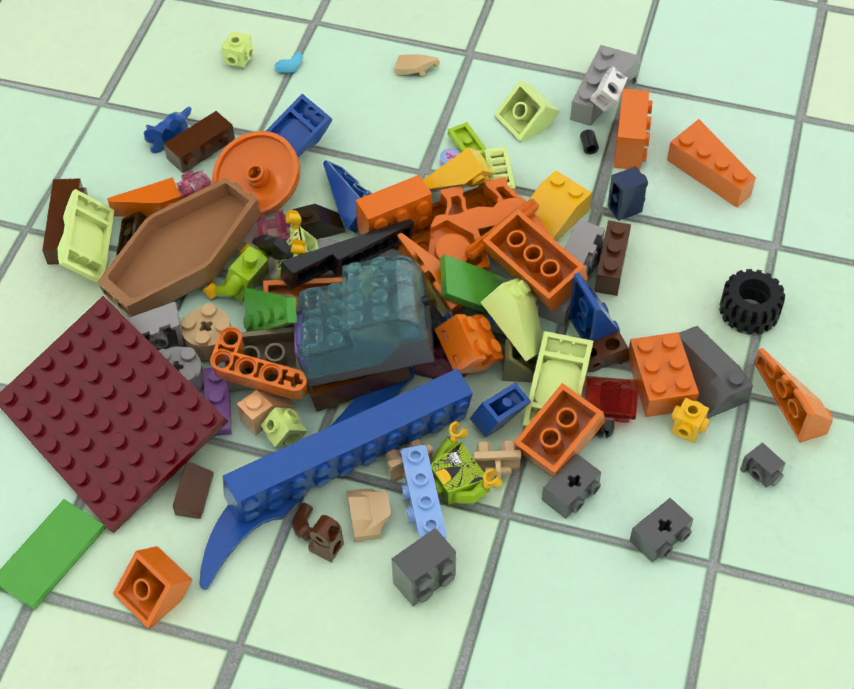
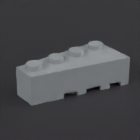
(606, 57)
(586, 247)
(160, 326)

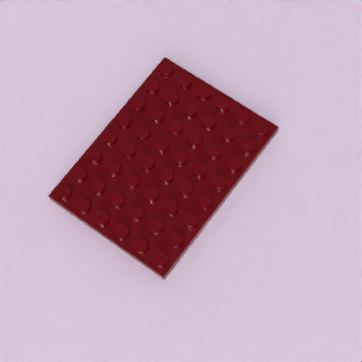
(110, 413)

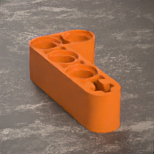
(262, 368)

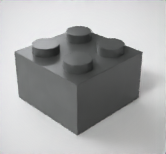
(424, 567)

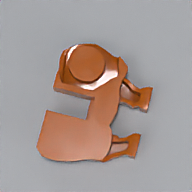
(462, 226)

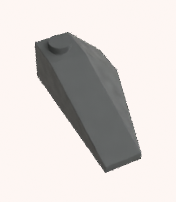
(717, 376)

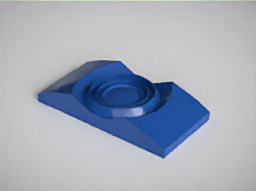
(301, 124)

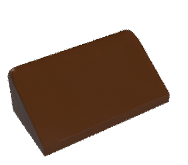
(192, 491)

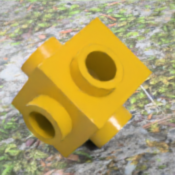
(690, 420)

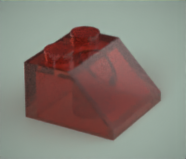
(613, 397)

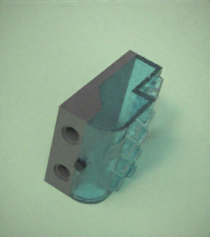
(366, 322)

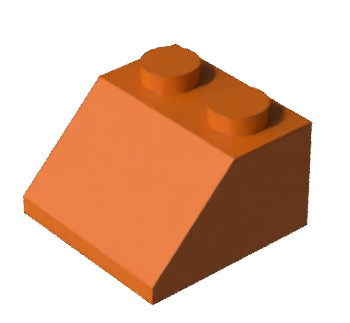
(152, 585)

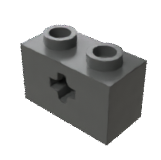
(572, 486)
(661, 530)

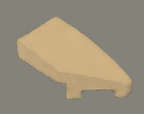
(414, 63)

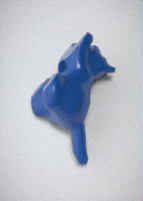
(167, 129)

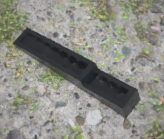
(361, 248)

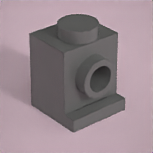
(763, 465)

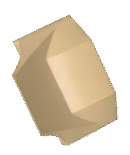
(368, 513)

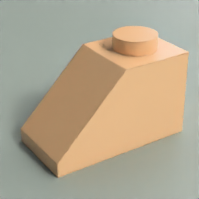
(256, 407)

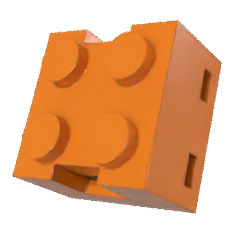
(469, 343)

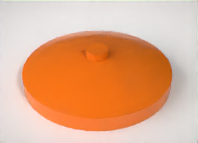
(262, 166)

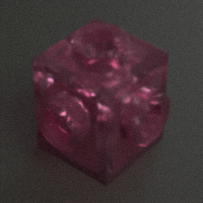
(197, 179)

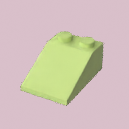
(516, 315)

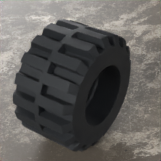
(750, 316)

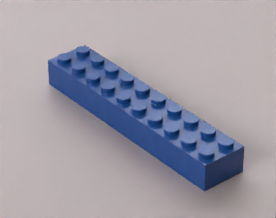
(345, 446)

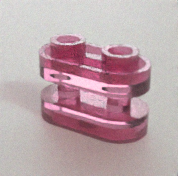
(279, 223)

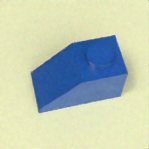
(499, 409)

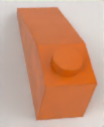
(145, 199)

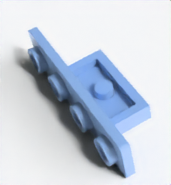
(421, 492)

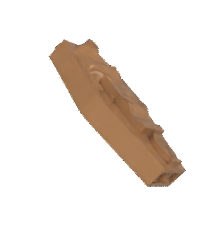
(180, 248)

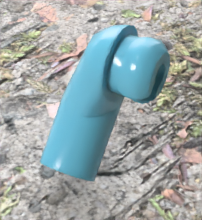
(289, 65)

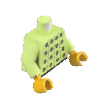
(299, 241)

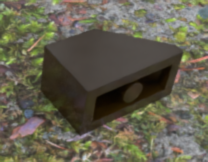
(320, 221)

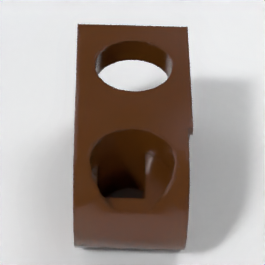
(608, 351)
(326, 538)

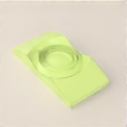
(85, 236)
(559, 361)

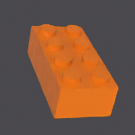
(535, 258)

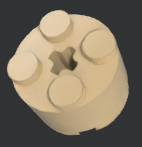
(202, 329)

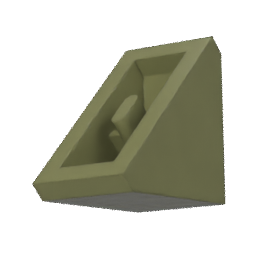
(515, 367)

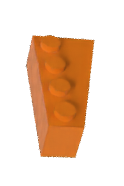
(711, 163)

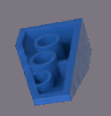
(345, 193)

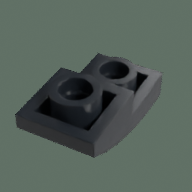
(274, 246)

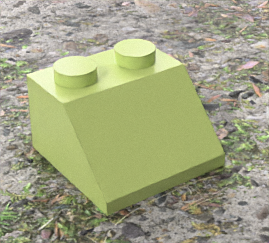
(526, 111)

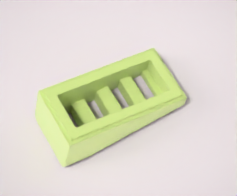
(496, 157)

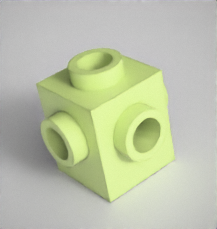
(237, 49)
(283, 427)

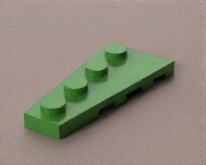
(268, 310)

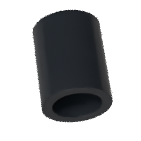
(589, 141)

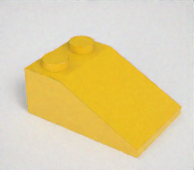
(464, 170)
(561, 203)

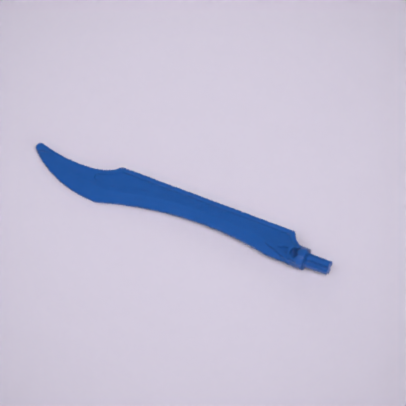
(229, 533)

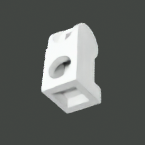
(609, 89)

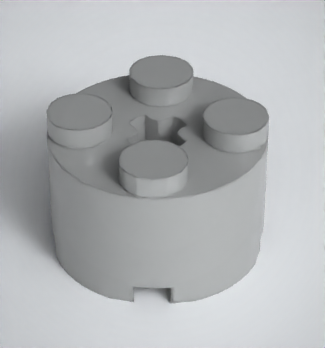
(187, 363)

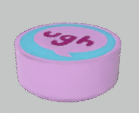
(448, 154)

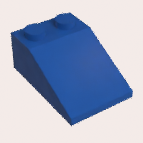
(588, 313)

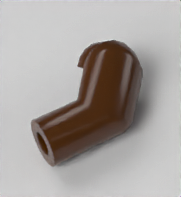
(300, 524)

